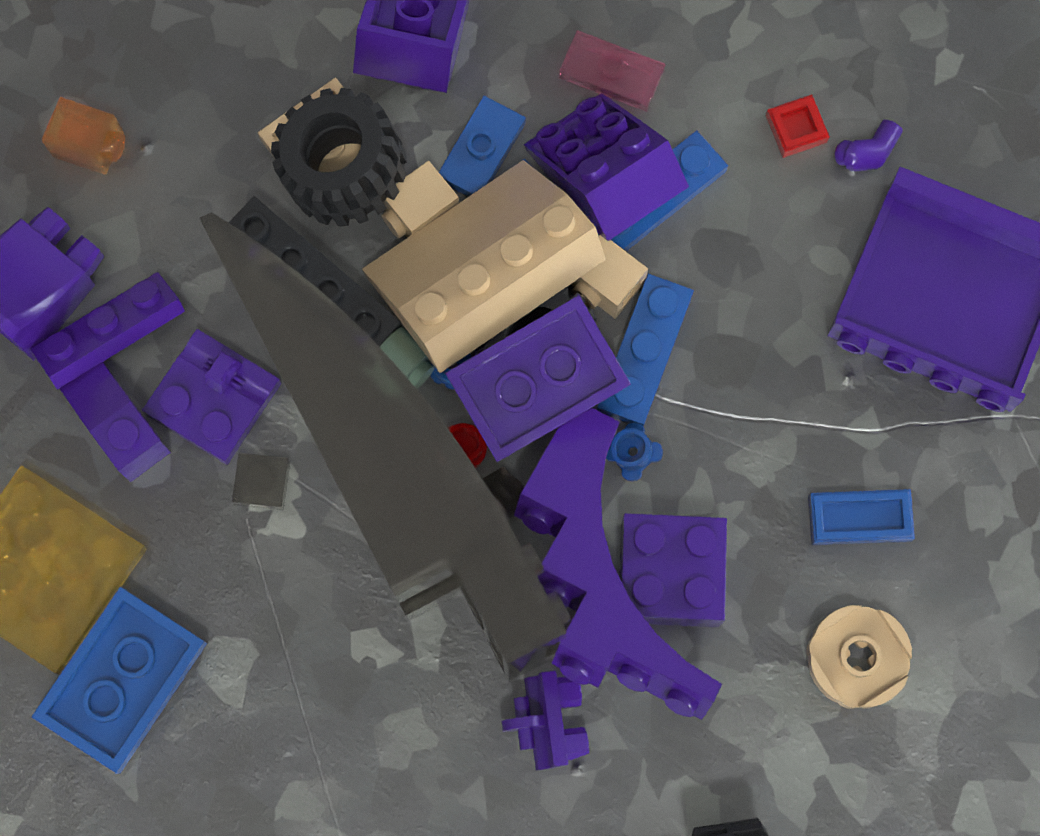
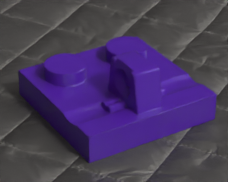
(212, 396)

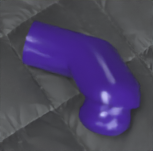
(869, 153)

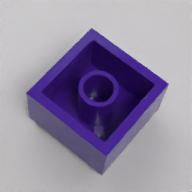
(675, 568)

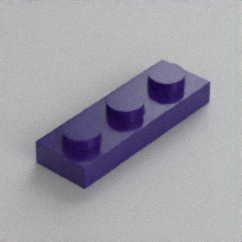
(107, 330)

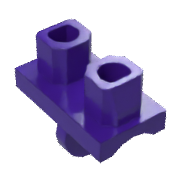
(541, 721)

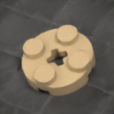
(851, 685)

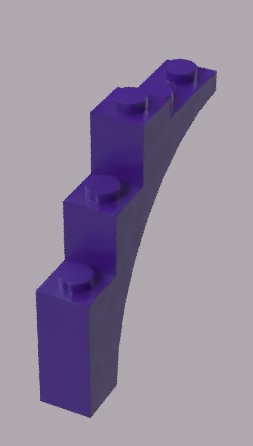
(607, 628)

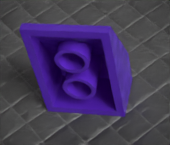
(410, 41)

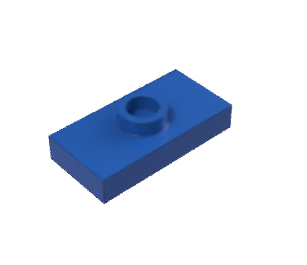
(482, 147)

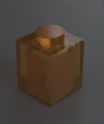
(84, 136)

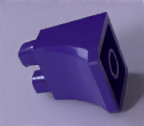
(40, 282)

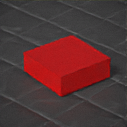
(797, 126)

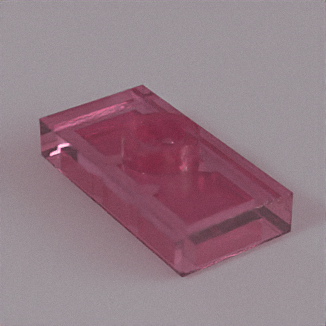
(612, 70)

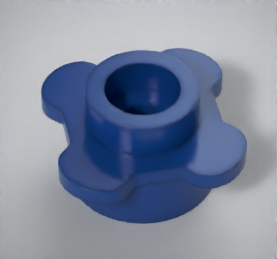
(633, 437)

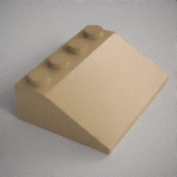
(486, 263)

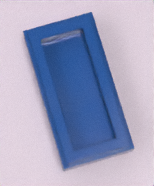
(861, 517)

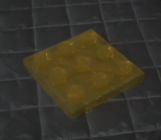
(56, 568)

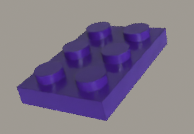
(538, 378)

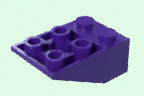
(608, 164)

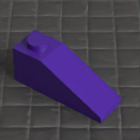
(115, 422)

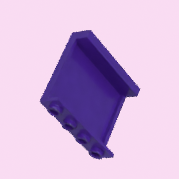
(947, 292)

